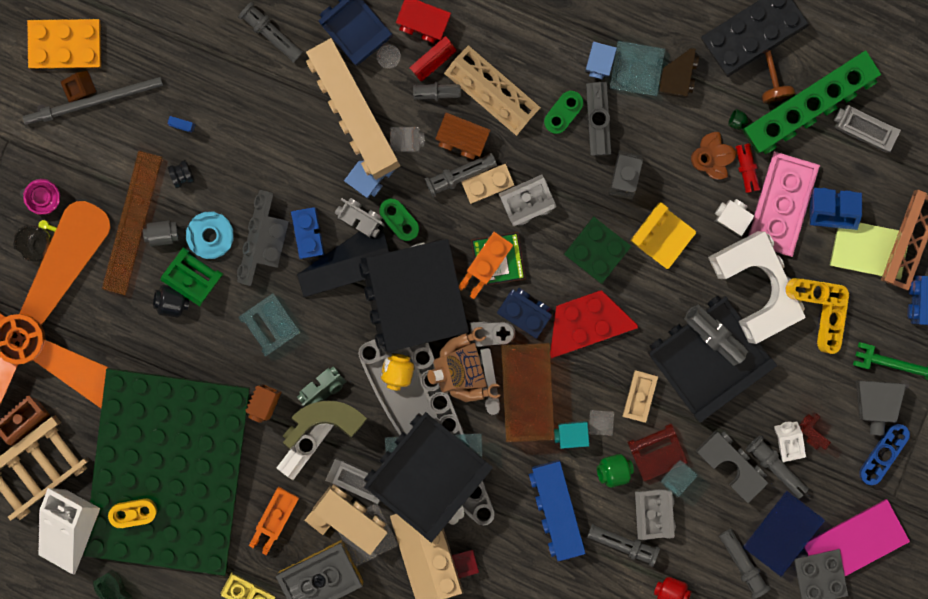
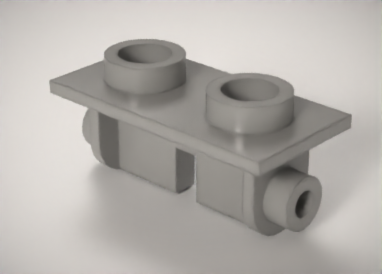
(368, 221)

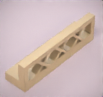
(489, 93)

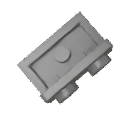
(527, 200)
(655, 514)

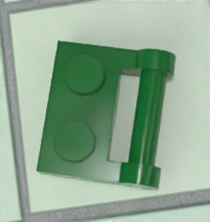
(187, 281)

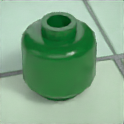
(615, 470)

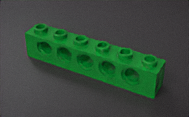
(867, 75)

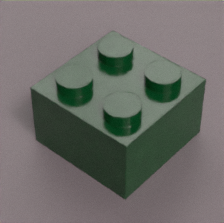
(597, 250)

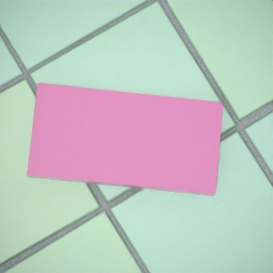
(784, 200)

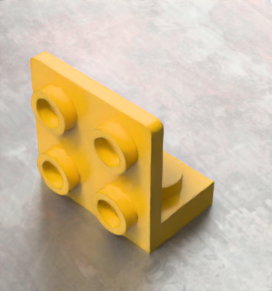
(663, 236)

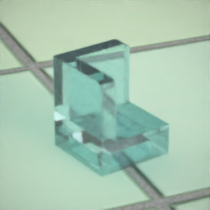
(678, 478)

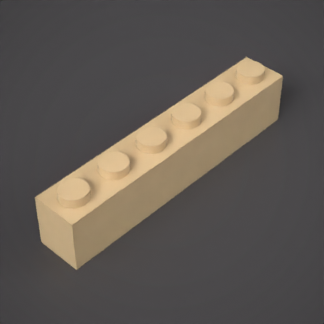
(353, 109)

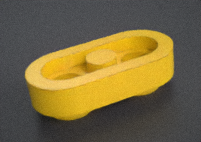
(133, 513)

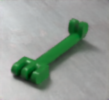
(871, 357)

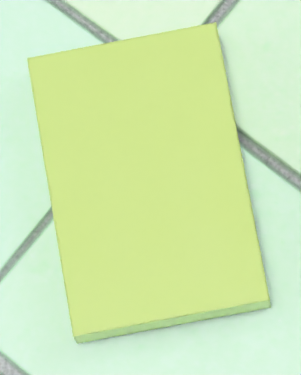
(864, 249)

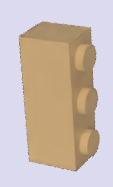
(350, 519)

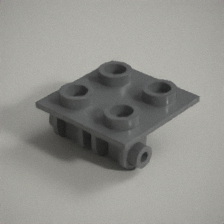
(821, 575)

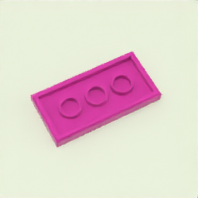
(862, 537)

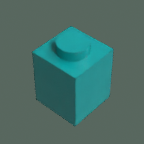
(572, 434)

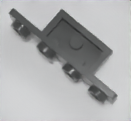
(264, 239)

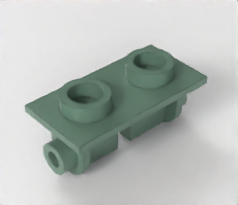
(330, 382)

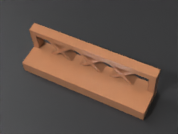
(902, 241)

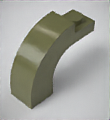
(324, 412)

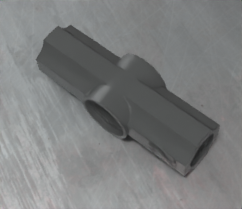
(598, 103)
(716, 335)

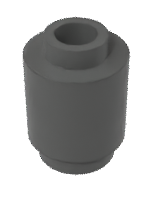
(161, 233)

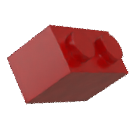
(423, 19)

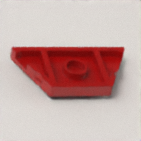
(587, 322)

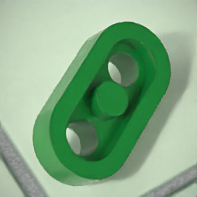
(563, 112)
(398, 220)

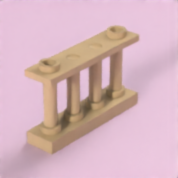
(30, 444)

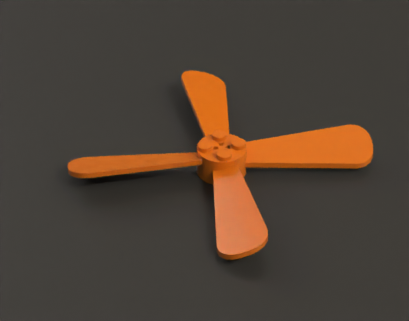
(72, 246)

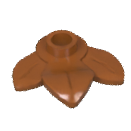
(717, 156)

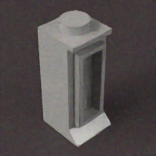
(866, 128)
(350, 478)

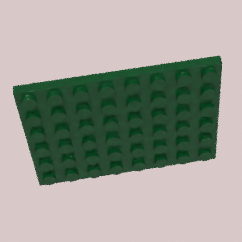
(182, 451)

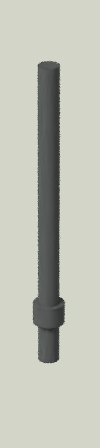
(48, 113)

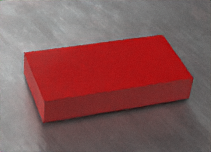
(433, 59)

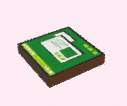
(511, 267)

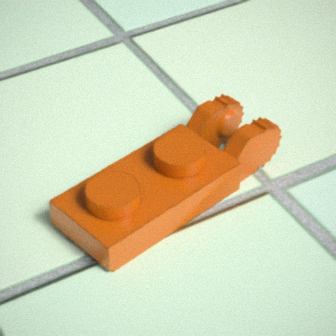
(487, 262)
(275, 518)

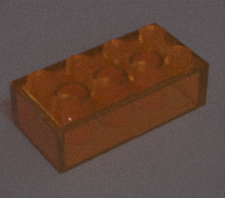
(527, 392)

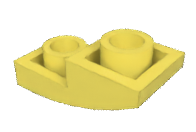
(242, 589)

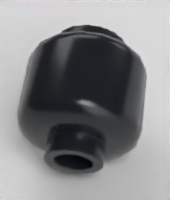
(169, 302)

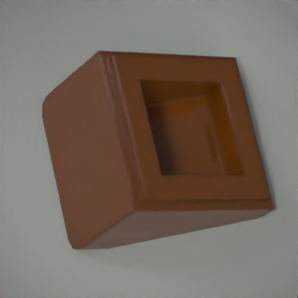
(78, 86)

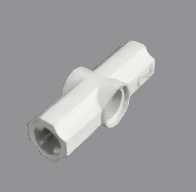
(296, 458)

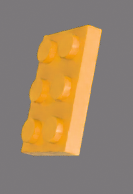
(64, 44)

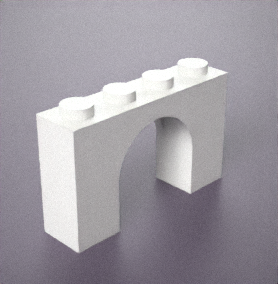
(780, 310)

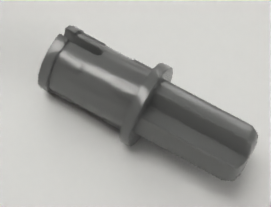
(436, 91)

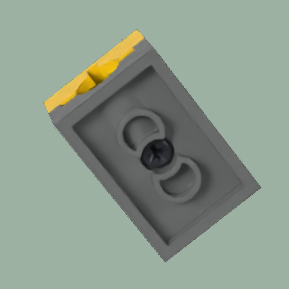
(321, 575)

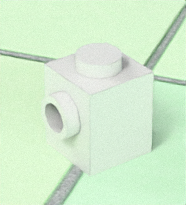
(734, 216)

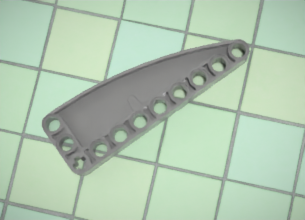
(414, 399)

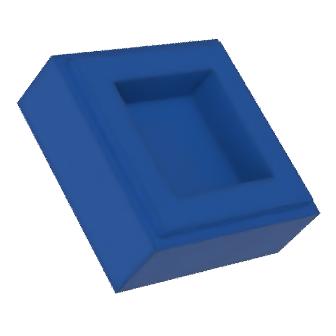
(181, 124)

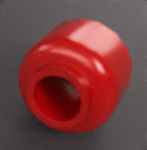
(672, 589)

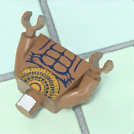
(460, 370)

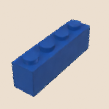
(558, 510)

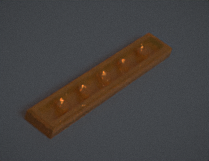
(132, 223)

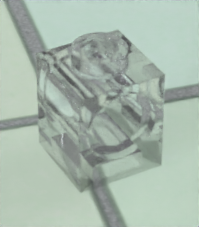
(406, 139)

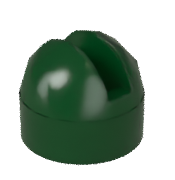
(738, 119)

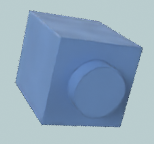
(600, 60)

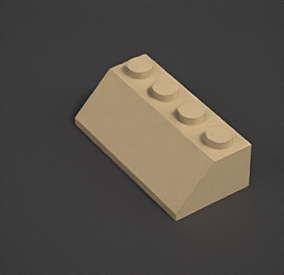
(427, 563)

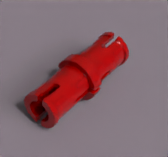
(747, 168)

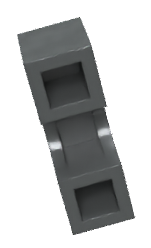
(718, 449)

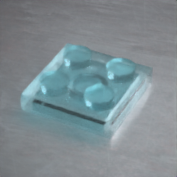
(637, 68)

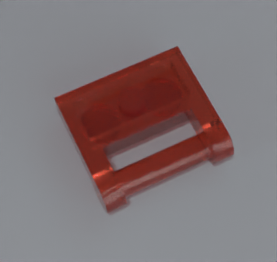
(659, 460)

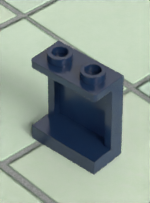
(354, 29)

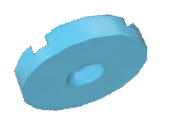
(223, 240)

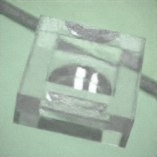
(601, 422)

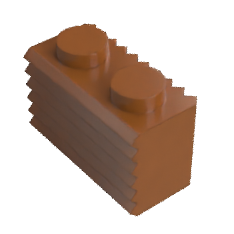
(462, 136)
(263, 403)
(22, 420)

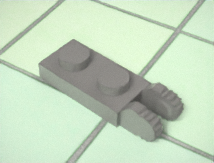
(485, 358)

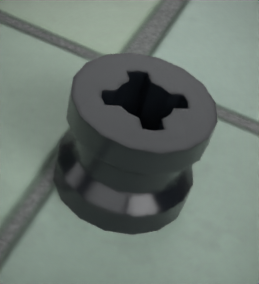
(181, 174)

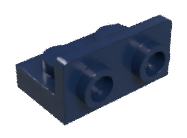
(525, 313)

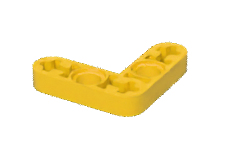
(830, 305)

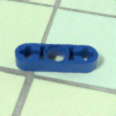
(894, 453)

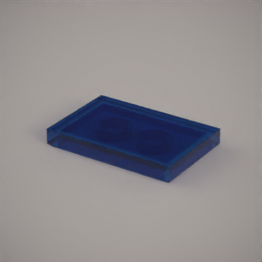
(784, 533)

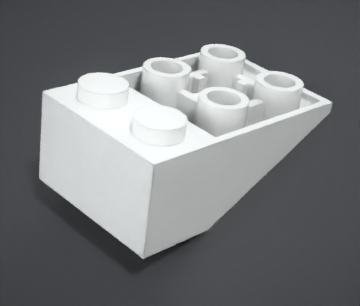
(65, 528)

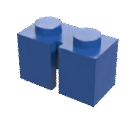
(835, 209)
(304, 224)

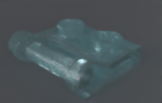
(276, 320)

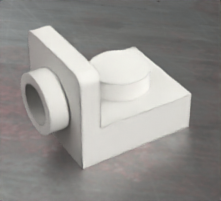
(790, 441)

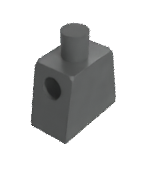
(626, 175)
(879, 403)

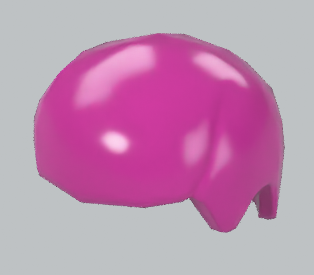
(41, 196)

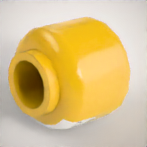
(397, 371)

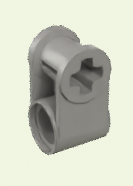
(491, 330)

